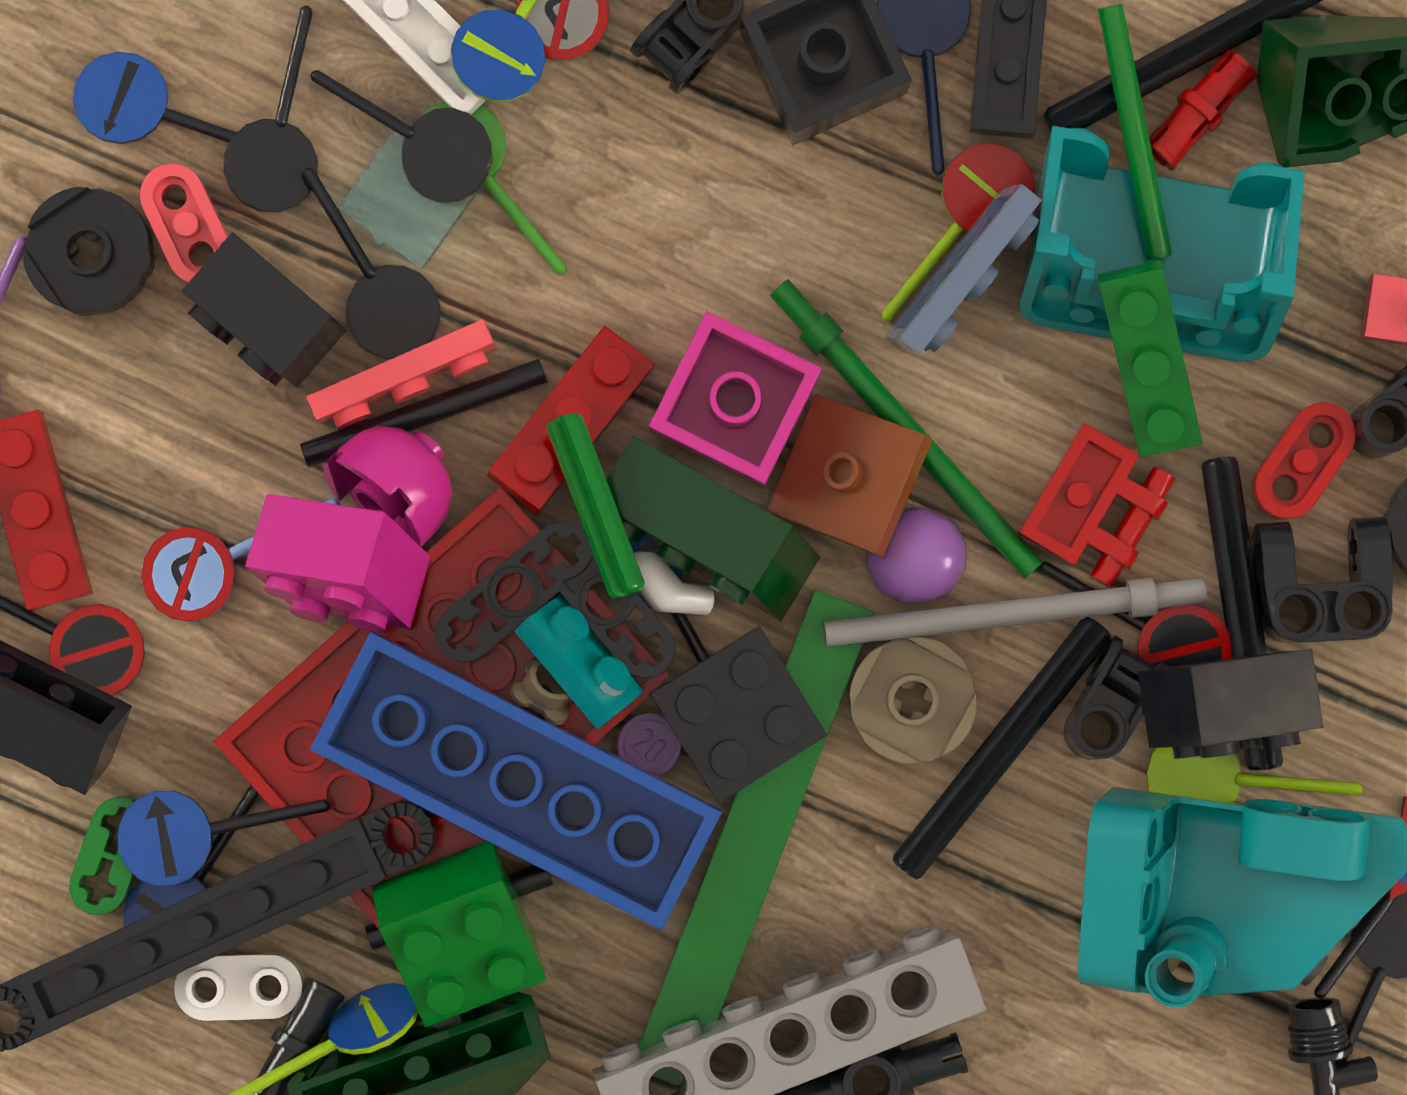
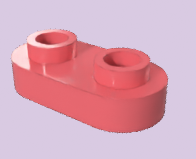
(184, 228)

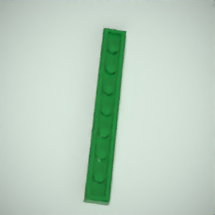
(751, 843)

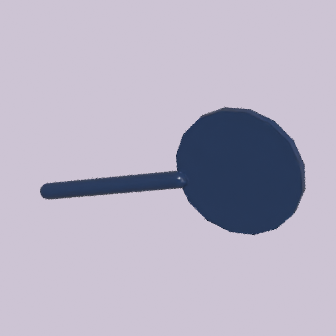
(925, 31)

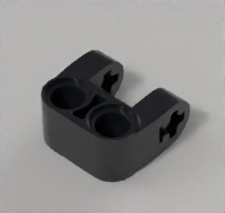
(1368, 574)

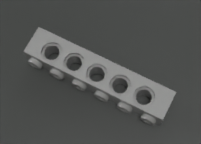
(944, 997)

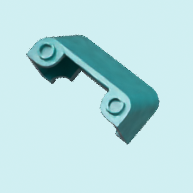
(1228, 247)

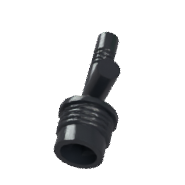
(1320, 1039)

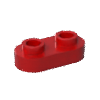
(1302, 462)

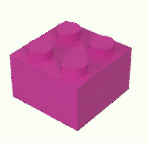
(734, 399)
(338, 562)

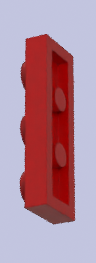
(594, 388)
(38, 515)

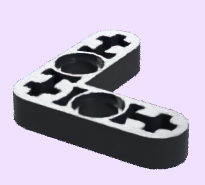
(572, 584)

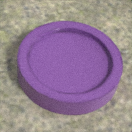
(649, 743)

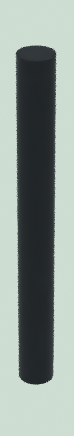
(433, 408)

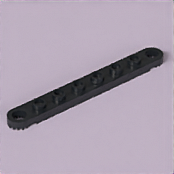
(212, 922)

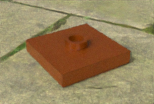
(849, 475)

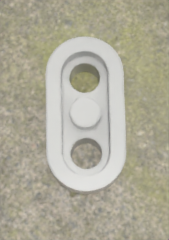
(238, 987)

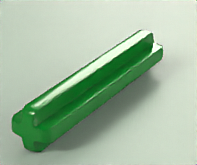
(595, 505)

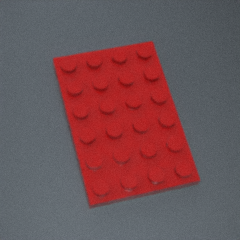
(276, 734)

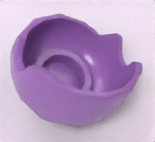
(921, 559)

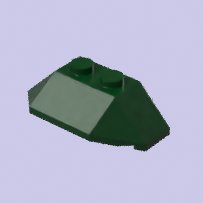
(470, 1054)

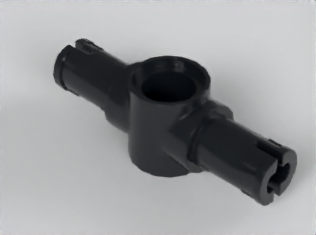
(904, 1069)

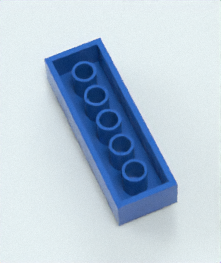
(516, 780)

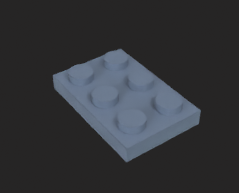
(966, 271)

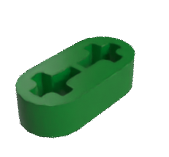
(92, 860)

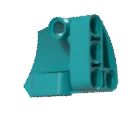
(1227, 888)

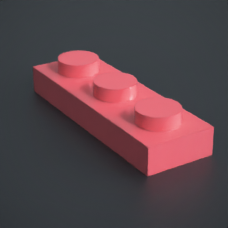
(403, 375)

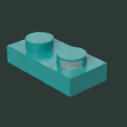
(579, 661)

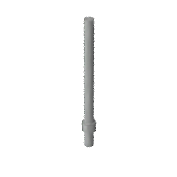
(1138, 598)

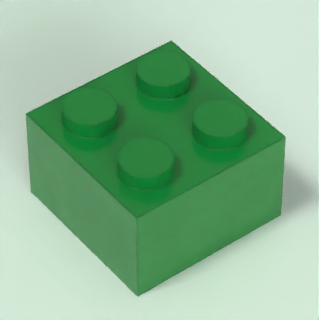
(458, 933)

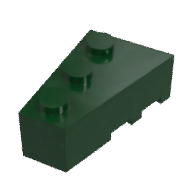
(710, 530)

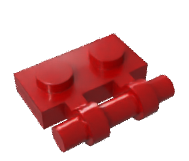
(1080, 495)

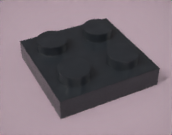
(738, 714)

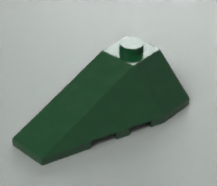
(1332, 85)

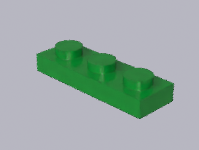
(1150, 358)

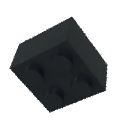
(824, 61)
(274, 319)
(1231, 704)

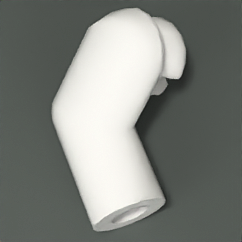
(667, 593)

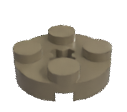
(947, 689)

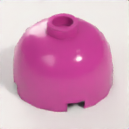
(394, 475)

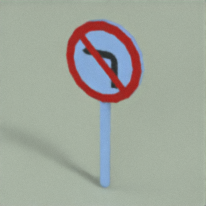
(192, 572)

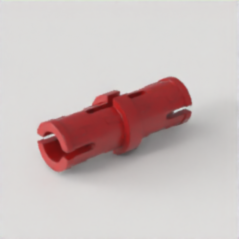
(1201, 108)

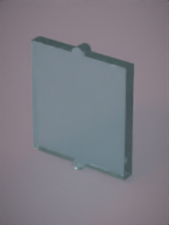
(396, 211)

